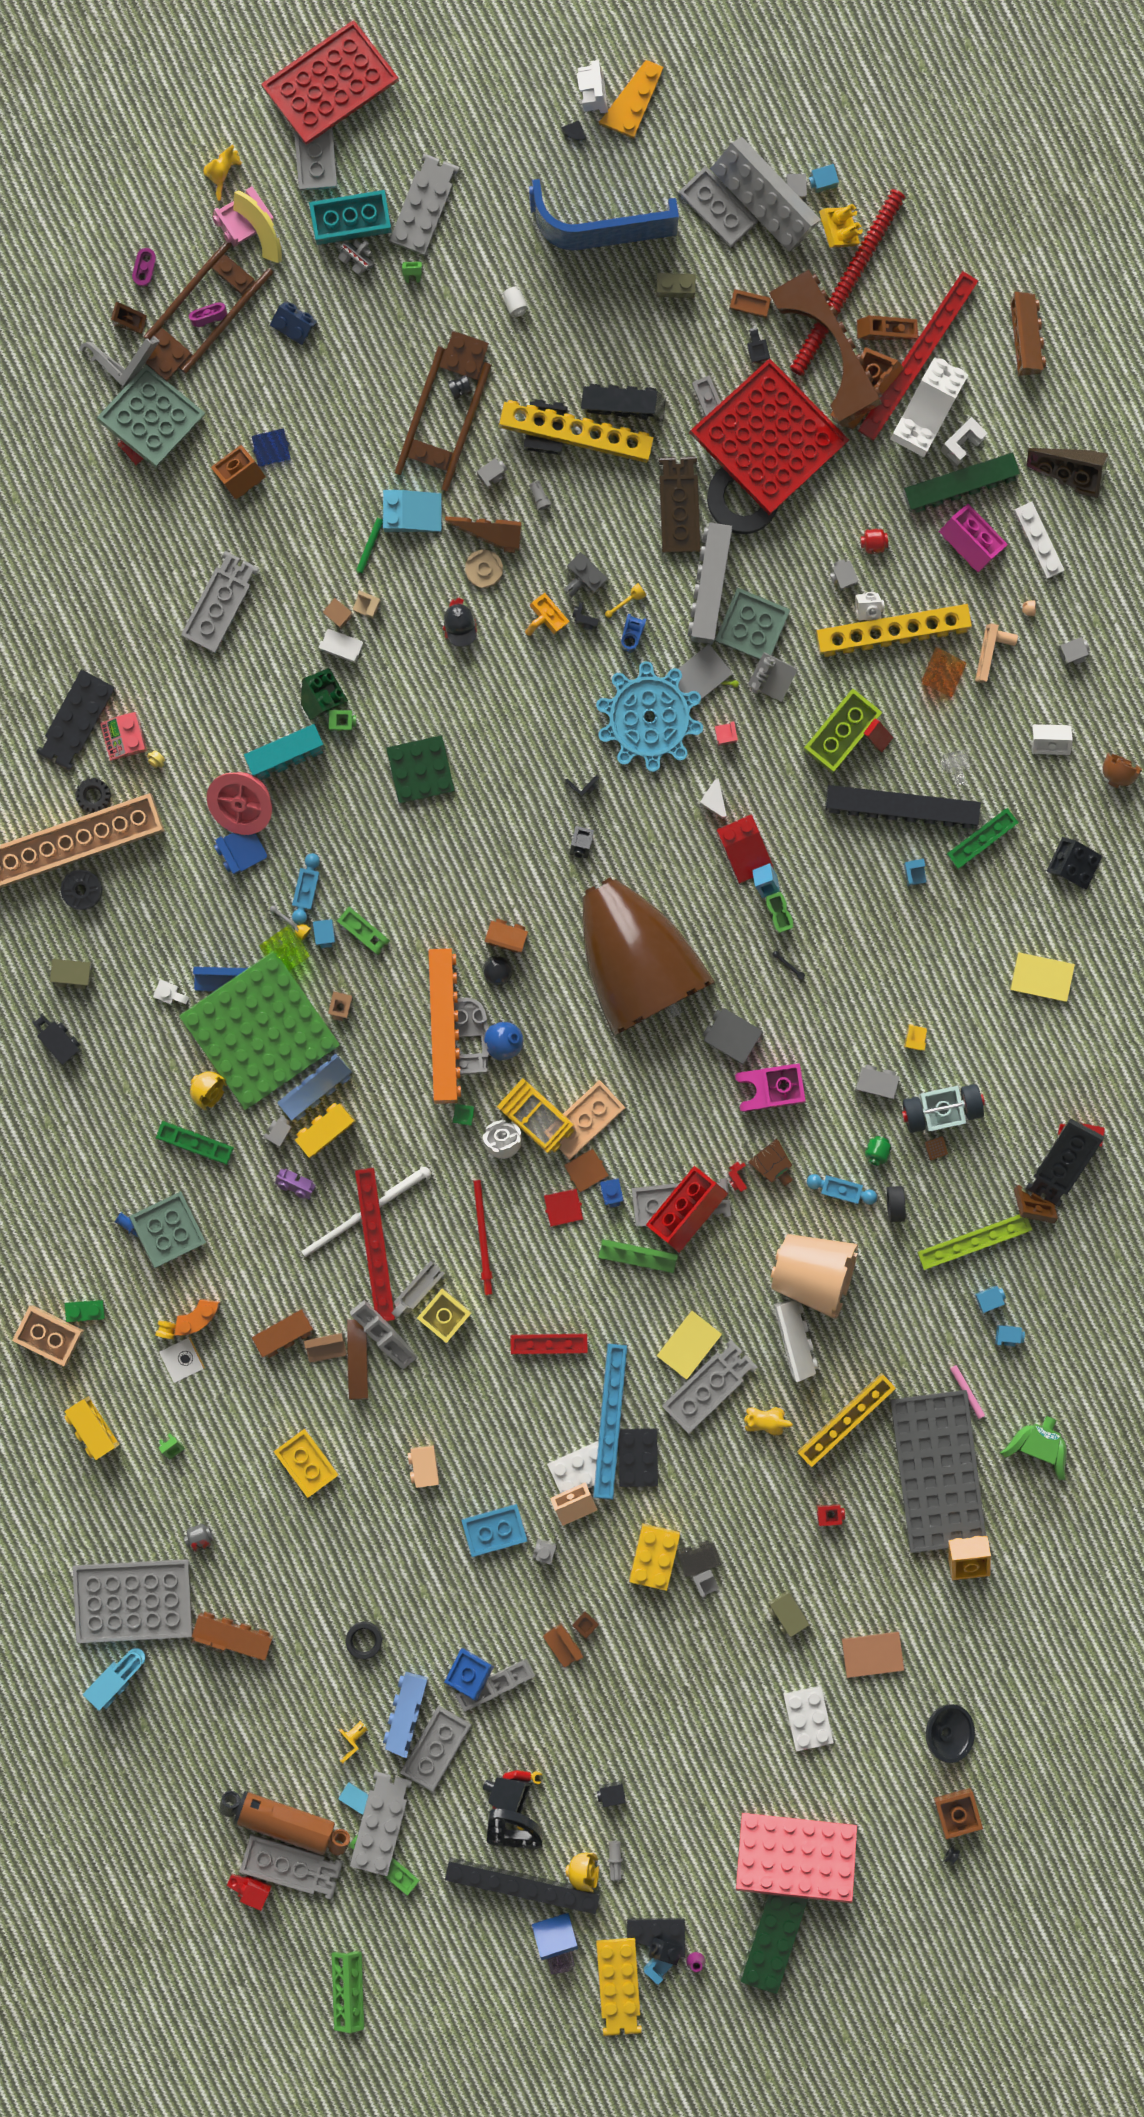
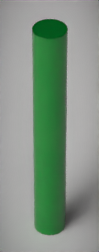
(369, 546)

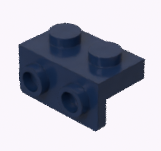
(293, 322)

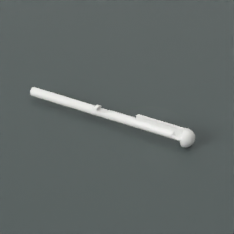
(424, 1172)

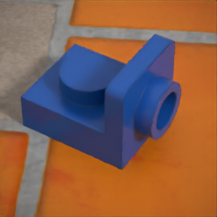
(612, 1192)

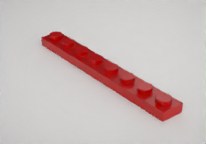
(374, 1242)

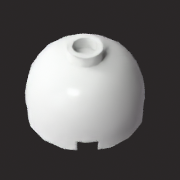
(502, 1139)

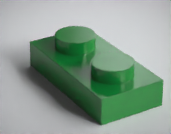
(84, 1310)

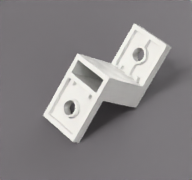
(929, 406)

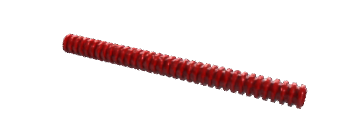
(849, 278)

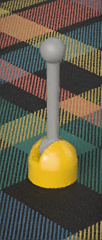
(302, 930)

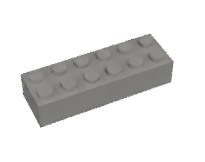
(765, 194)
(710, 587)

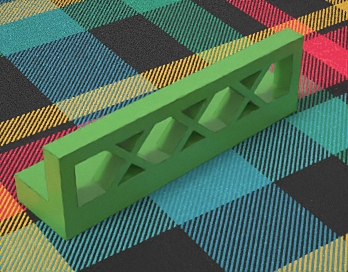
(638, 1255)
(351, 1992)

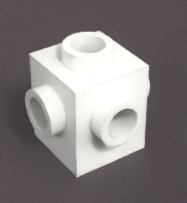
(868, 606)

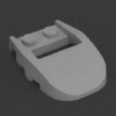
(472, 1023)

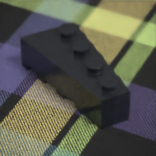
(623, 401)

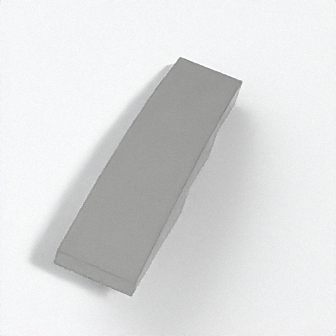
(385, 1336)
(499, 1683)

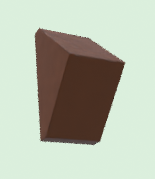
(128, 318)

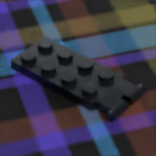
(76, 719)
(1065, 1161)

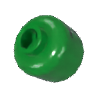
(878, 1150)

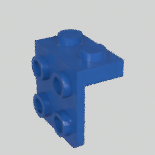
(240, 851)

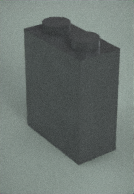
(732, 1035)

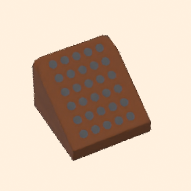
(935, 1148)

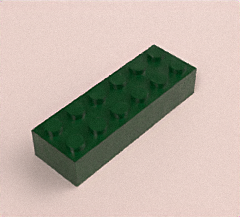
(772, 1942)

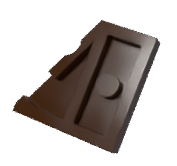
(1034, 1206)

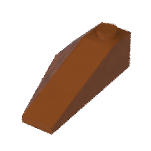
(501, 534)

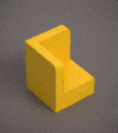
(915, 1038)

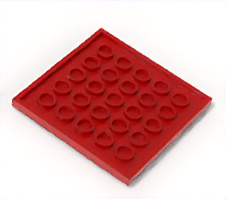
(769, 436)

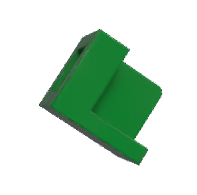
(463, 1114)

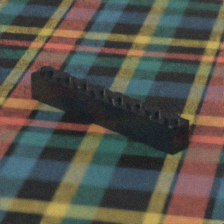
(902, 805)
(521, 1885)

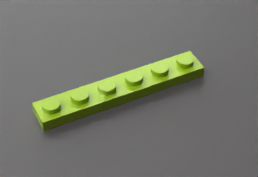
(973, 1241)

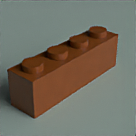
(233, 1636)

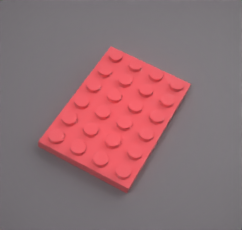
(796, 1858)

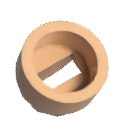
(1029, 608)

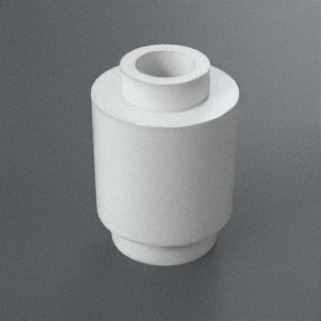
(514, 301)

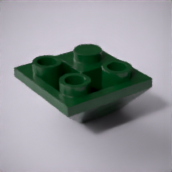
(321, 693)

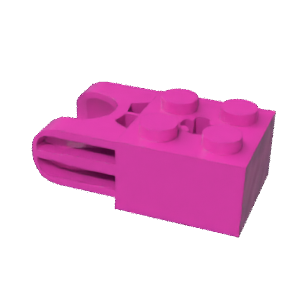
(767, 1085)

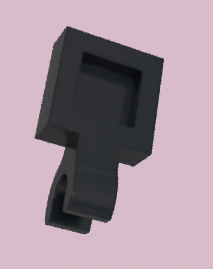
(758, 348)

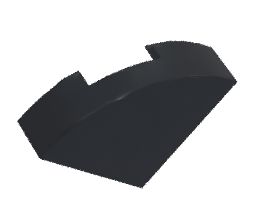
(574, 131)

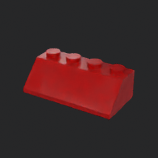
(687, 1209)

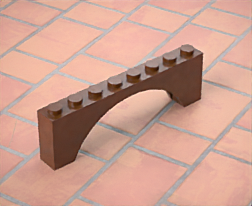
(805, 298)

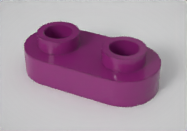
(144, 268)
(208, 314)

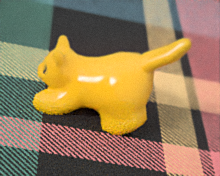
(218, 168)
(769, 1421)

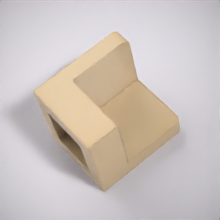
(366, 604)

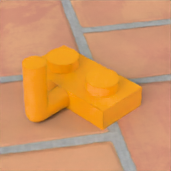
(548, 614)

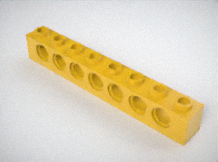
(565, 435)
(959, 613)

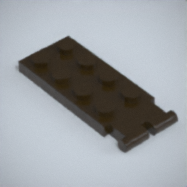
(679, 505)

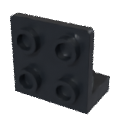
(1074, 862)

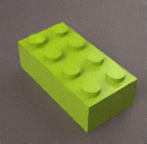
(842, 731)

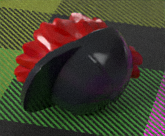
(459, 624)

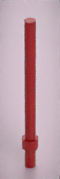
(486, 1275)

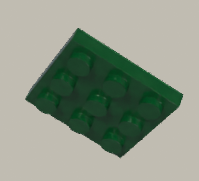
(420, 769)

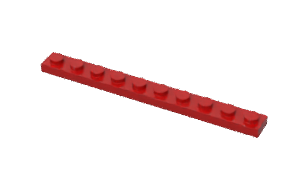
(919, 354)

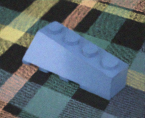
(315, 1087)
(405, 1714)

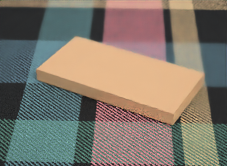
(590, 1117)

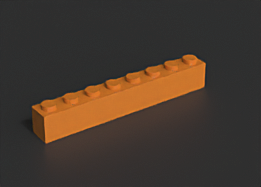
(443, 1026)

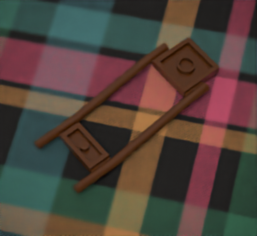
(170, 353)
(462, 356)

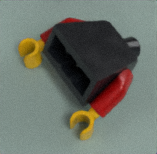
(510, 1790)

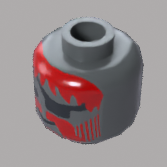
(199, 1537)

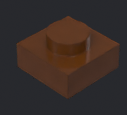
(585, 1624)

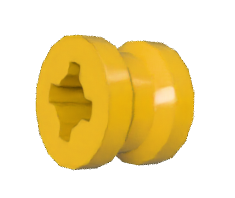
(165, 1329)

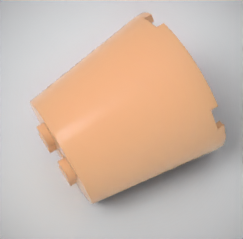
(814, 1272)

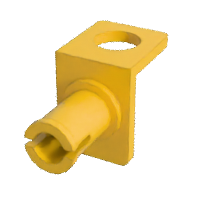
(351, 1737)

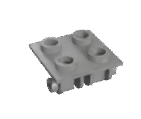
(772, 677)

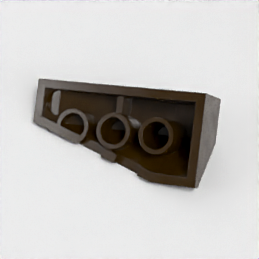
(1076, 468)

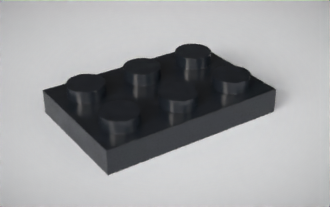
(638, 1457)

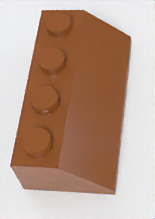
(1026, 334)

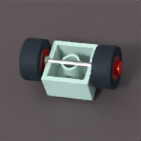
(943, 1108)

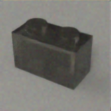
(699, 1558)

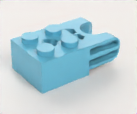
(114, 1679)

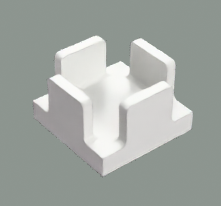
(592, 85)

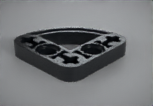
(499, 1836)

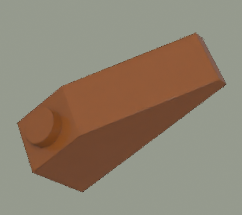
(886, 328)

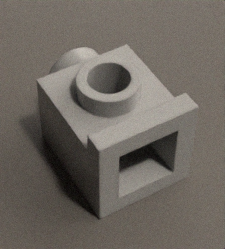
(492, 472)
(279, 1131)
(544, 1551)

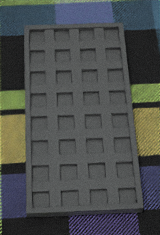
(937, 1469)

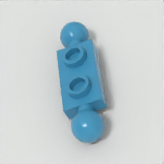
(305, 888)
(842, 1189)

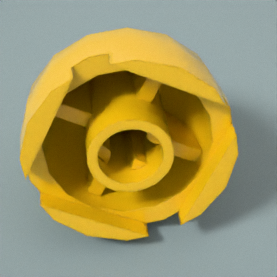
(207, 1089)
(582, 1872)

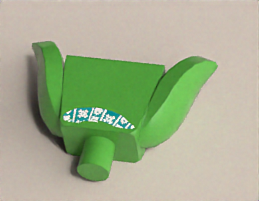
(1042, 1444)

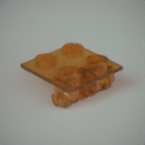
(943, 672)

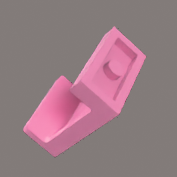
(234, 225)

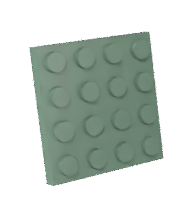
(150, 416)

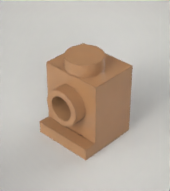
(338, 998)

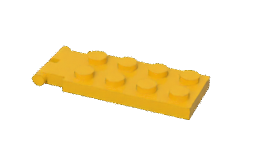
(618, 1985)

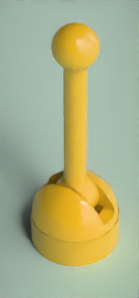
(636, 593)

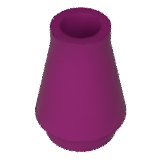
(696, 1957)

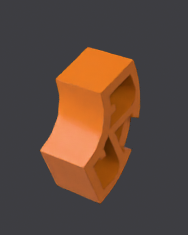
(198, 1318)

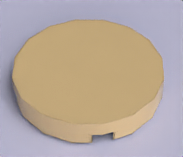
(484, 568)

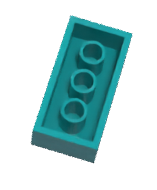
(350, 217)
(285, 751)

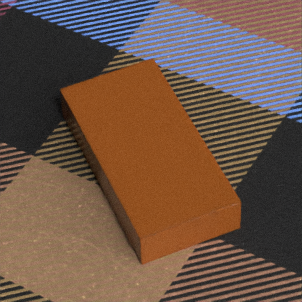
(750, 303)

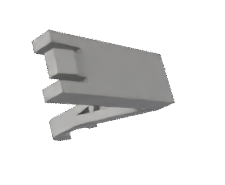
(121, 374)
(417, 1290)

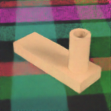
(991, 636)

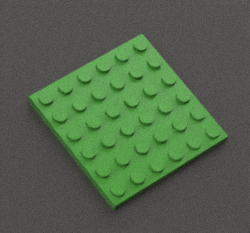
(259, 1030)

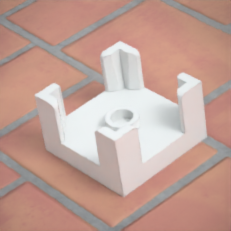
(970, 430)

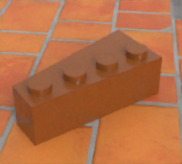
(884, 372)

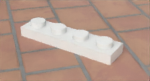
(1039, 540)

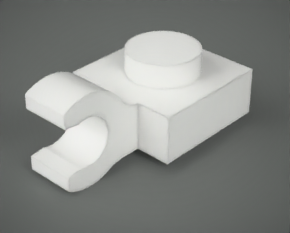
(168, 992)

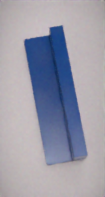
(213, 977)

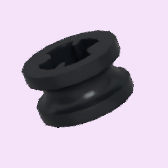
(951, 1855)

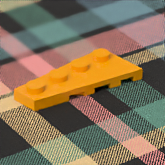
(630, 106)

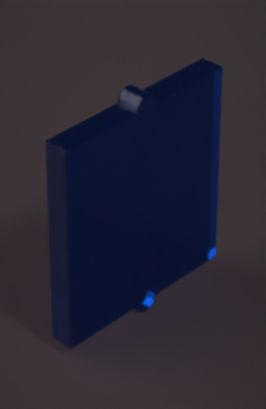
(271, 447)

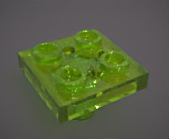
(286, 949)

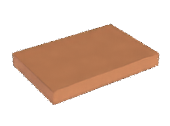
(872, 1654)

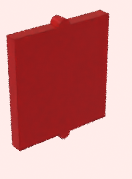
(563, 1207)

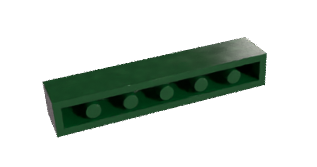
(961, 482)

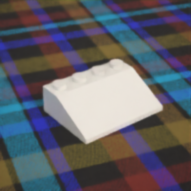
(795, 1339)

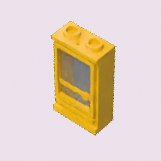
(536, 1116)

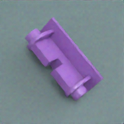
(286, 1181)

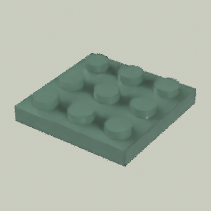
(752, 624)
(167, 1229)

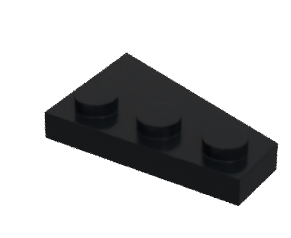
(665, 1929)

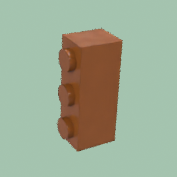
(283, 1333)

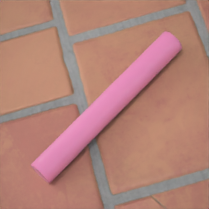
(964, 1386)

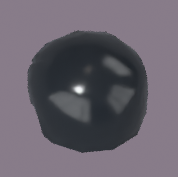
(497, 970)

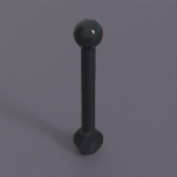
(800, 975)

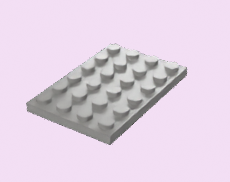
(132, 1601)

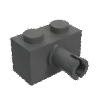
(585, 575)

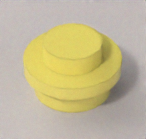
(156, 759)

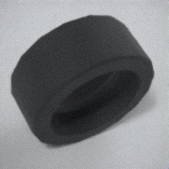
(896, 1204)
(349, 1640)

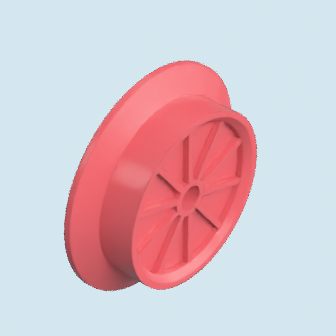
(239, 803)

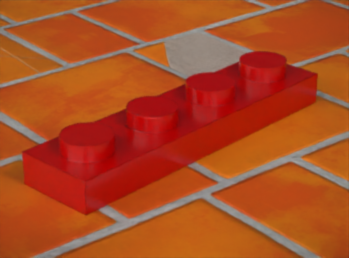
(548, 1343)

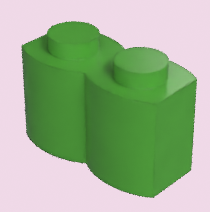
(781, 917)

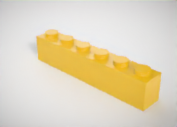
(846, 1420)

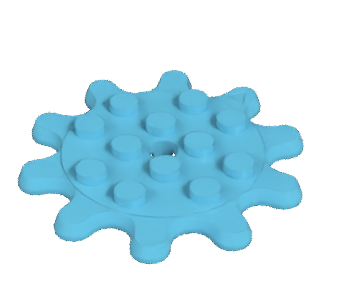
(628, 716)

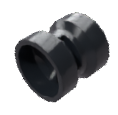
(460, 387)

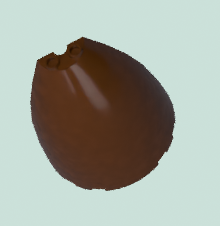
(636, 956)

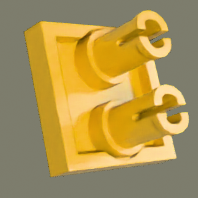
(840, 227)

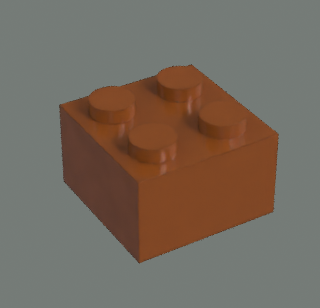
(958, 1813)

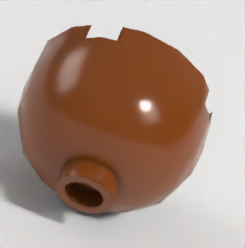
(1120, 771)

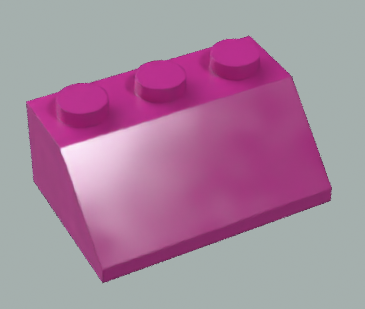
(972, 538)

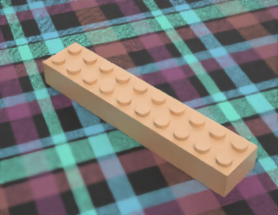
(79, 839)

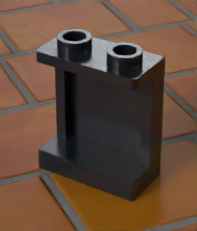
(543, 445)

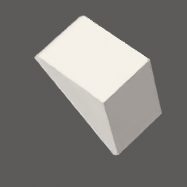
(713, 800)

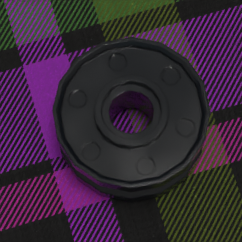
(93, 889)

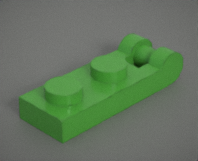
(362, 930)

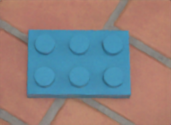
(494, 1530)

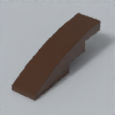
(357, 1361)

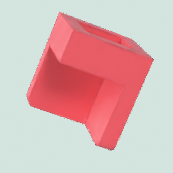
(726, 734)

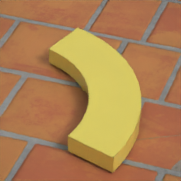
(262, 224)

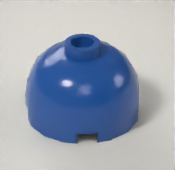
(504, 1040)

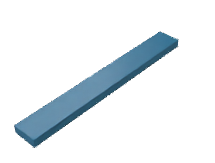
(610, 1421)

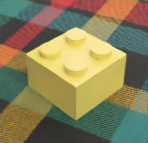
(444, 1315)

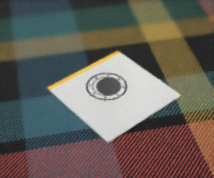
(182, 1359)

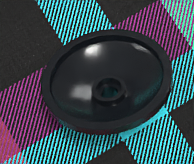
(957, 1733)

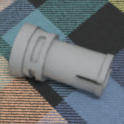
(541, 500)

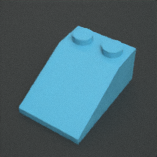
(411, 511)

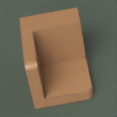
(338, 613)

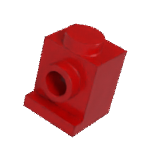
(824, 1520)

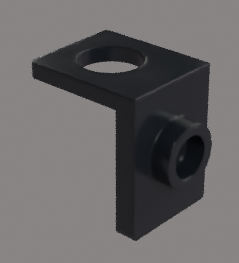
(587, 789)

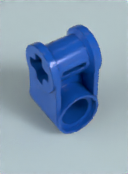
(632, 629)

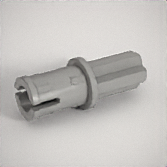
(615, 1860)

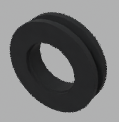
(721, 513)

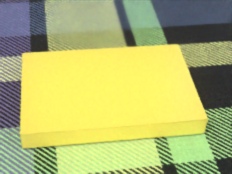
(1042, 977)
(689, 1344)

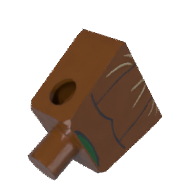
(773, 1163)

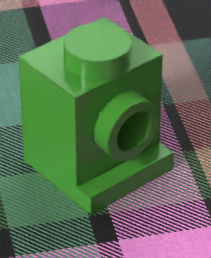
(335, 717)

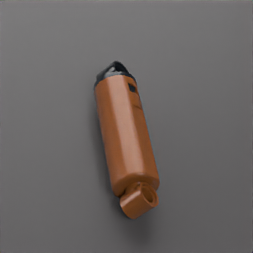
(284, 1823)

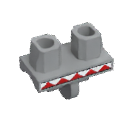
(349, 251)

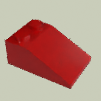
(743, 847)

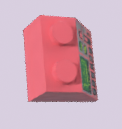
(123, 736)

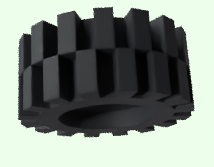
(83, 789)

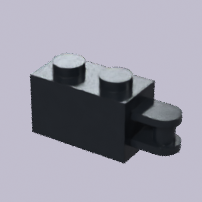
(57, 1040)

